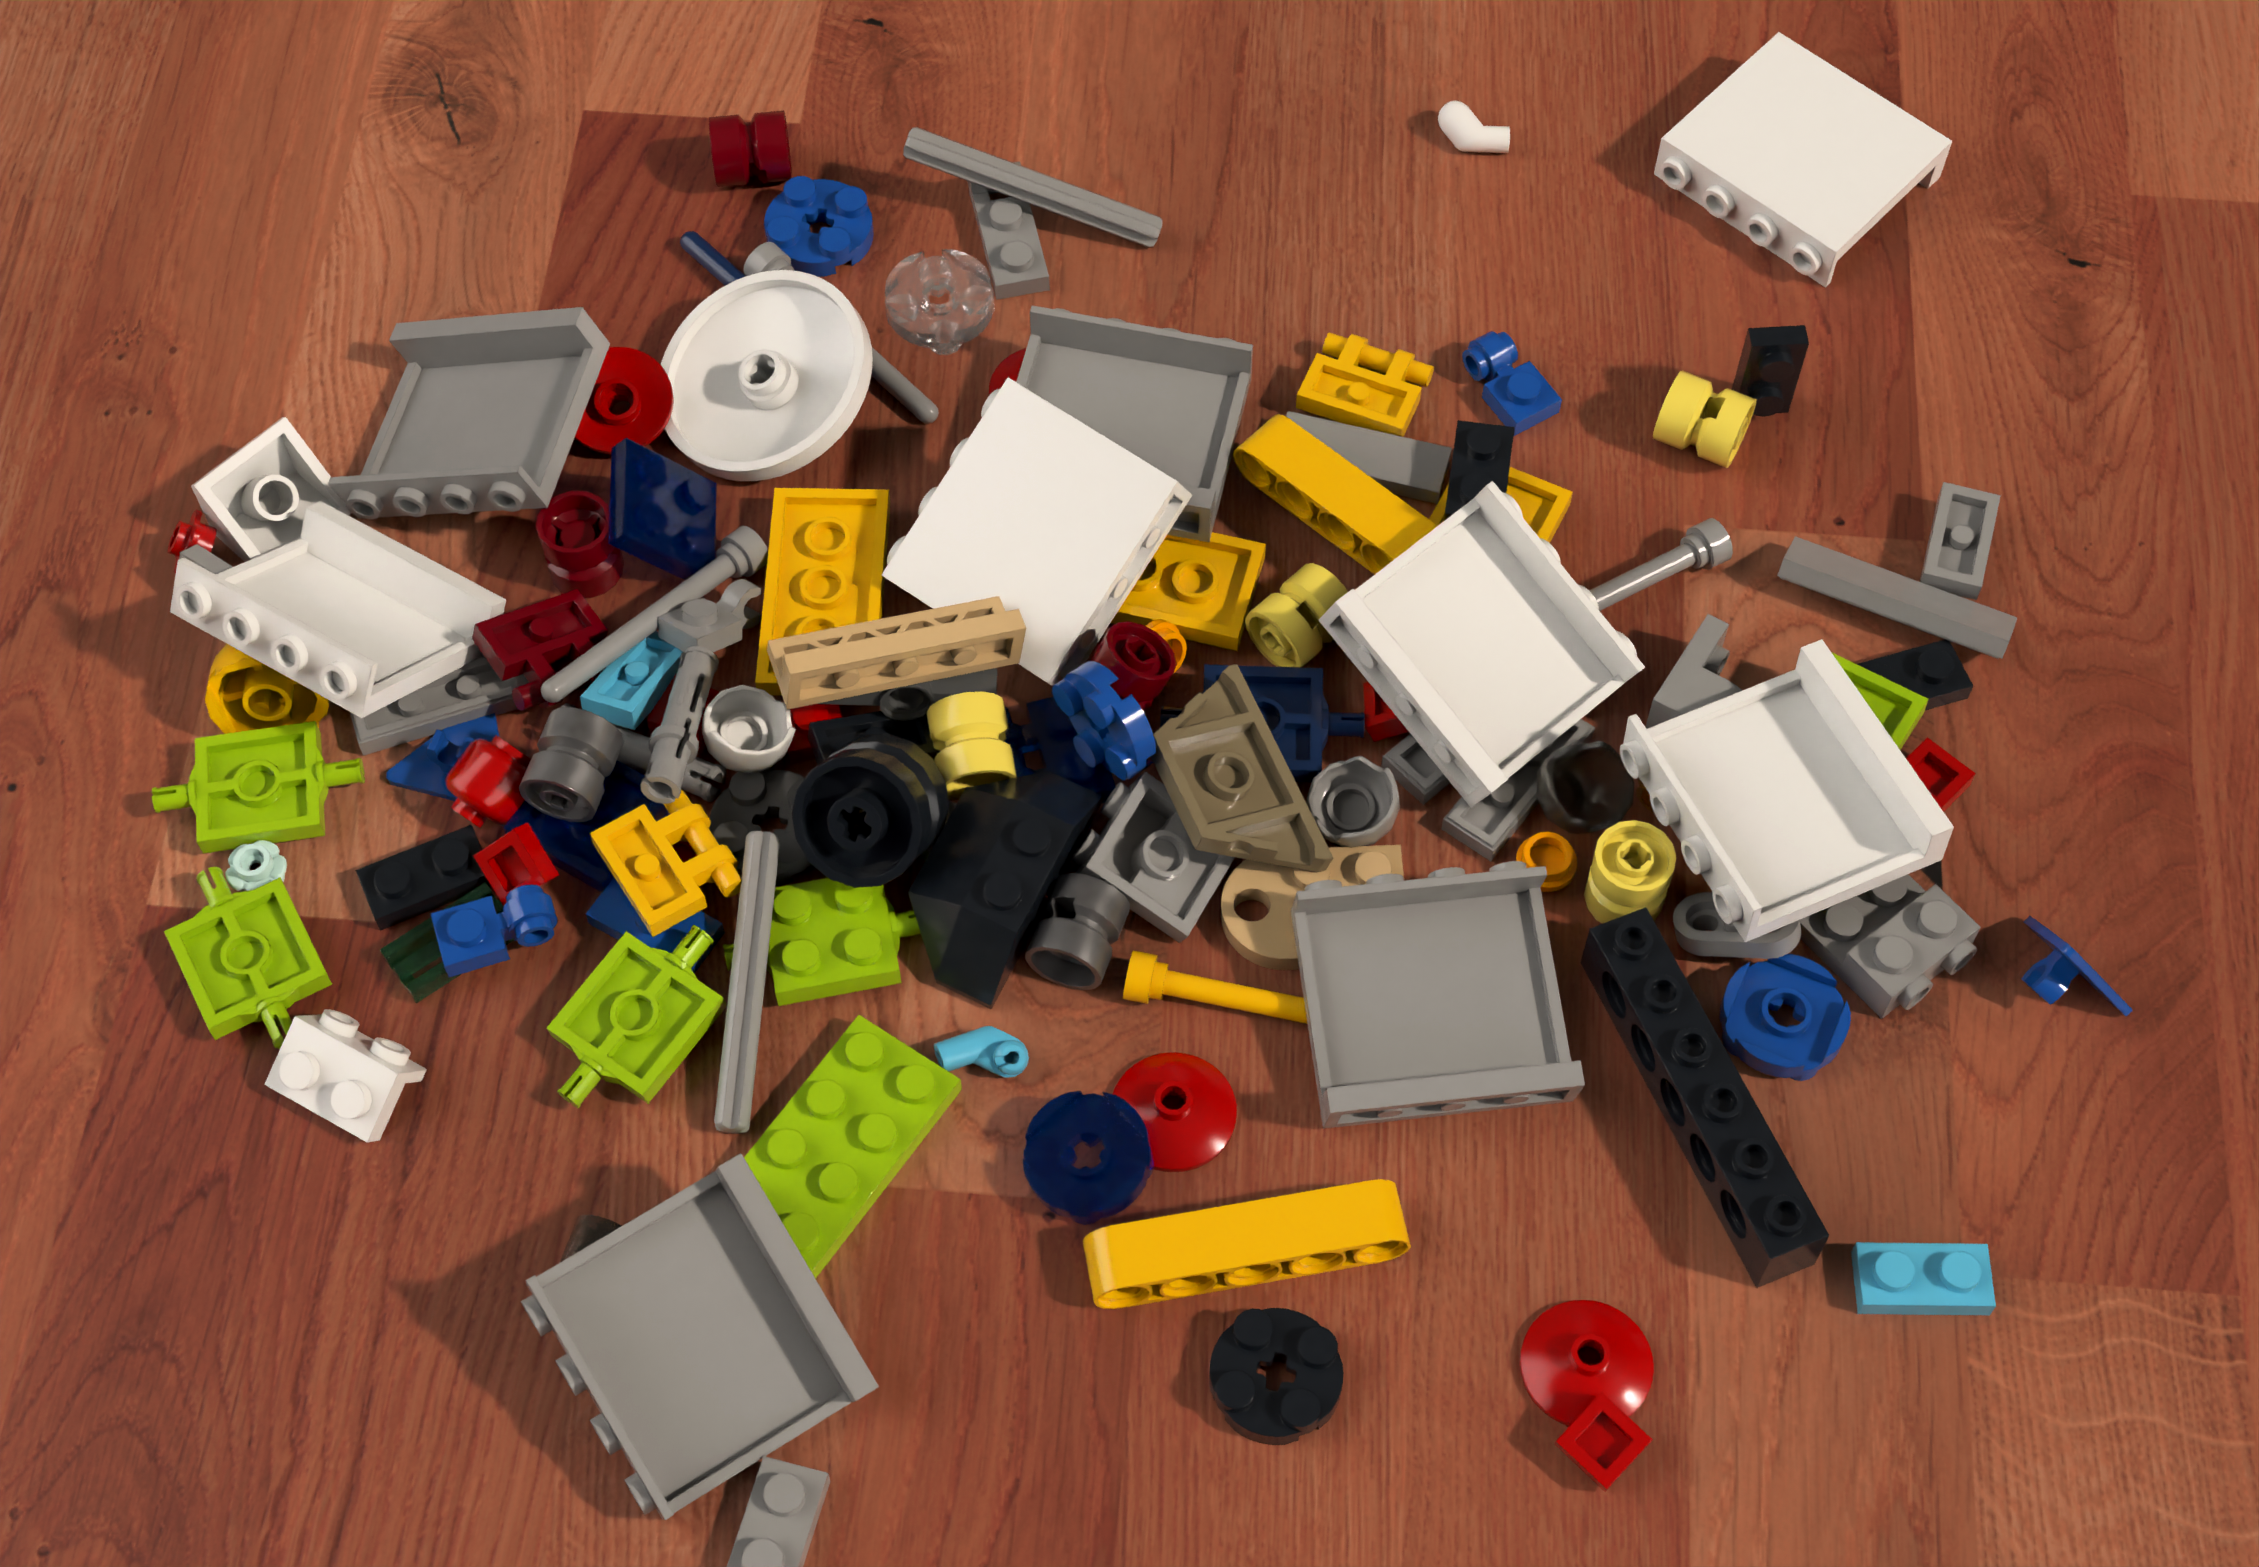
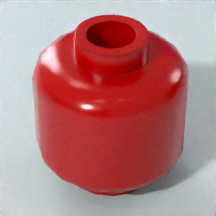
(488, 781)

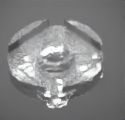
(939, 325)

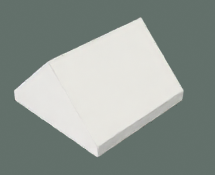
(263, 492)

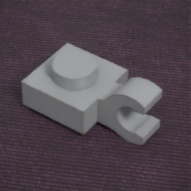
(711, 623)

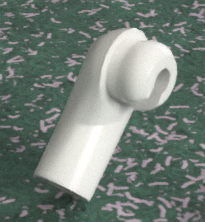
(1469, 133)

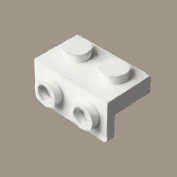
(342, 1072)

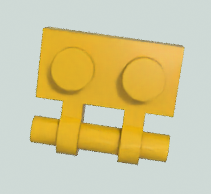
(1361, 396)
(651, 871)

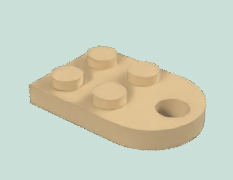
(1272, 939)

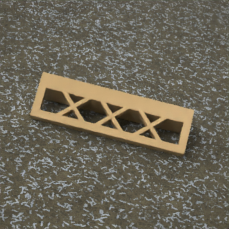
(896, 651)

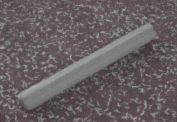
(1032, 187)
(747, 983)

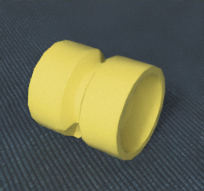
(1704, 418)
(1287, 622)
(970, 740)
(1629, 871)

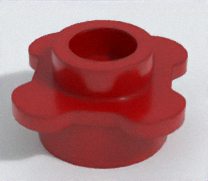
(190, 534)

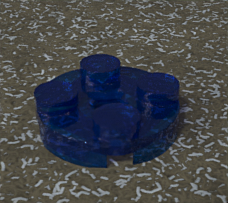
(1087, 1192)

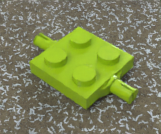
(258, 786)
(832, 940)
(247, 957)
(636, 1017)

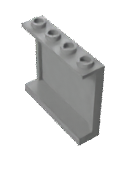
(1149, 391)
(479, 414)
(1432, 995)
(698, 1338)

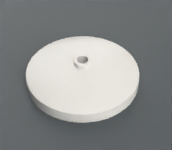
(766, 375)

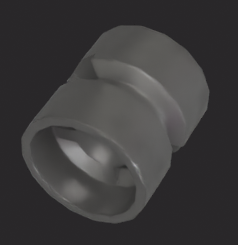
(571, 764)
(1077, 933)

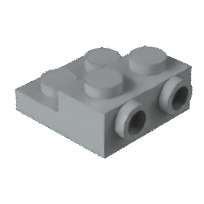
(1151, 858)
(1892, 941)

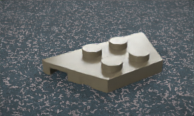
(1235, 781)

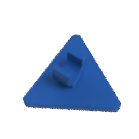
(431, 762)
(2054, 973)

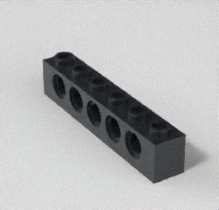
(1703, 1098)

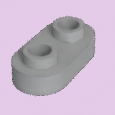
(1699, 914)

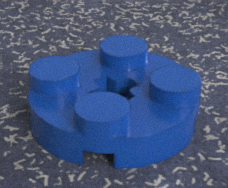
(816, 201)
(1107, 727)
(1776, 1049)

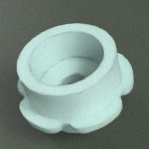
(240, 860)

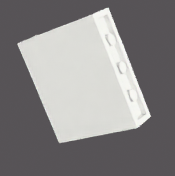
(1799, 156)
(1044, 522)
(341, 611)
(1482, 643)
(1787, 795)

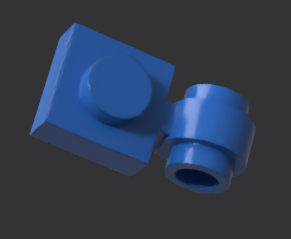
(1516, 394)
(475, 934)

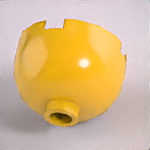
(253, 696)

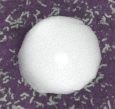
(747, 729)

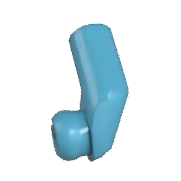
(985, 1048)

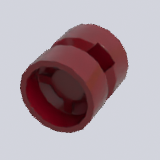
(750, 148)
(576, 544)
(1138, 659)

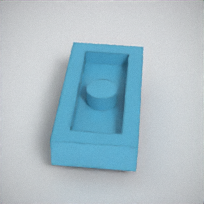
(633, 683)
(1923, 1278)

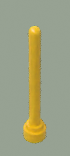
(1152, 980)

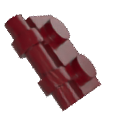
(535, 638)

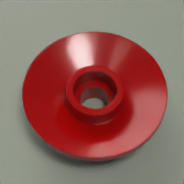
(632, 378)
(1197, 1130)
(1564, 1383)

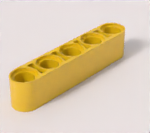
(1330, 493)
(1245, 1244)

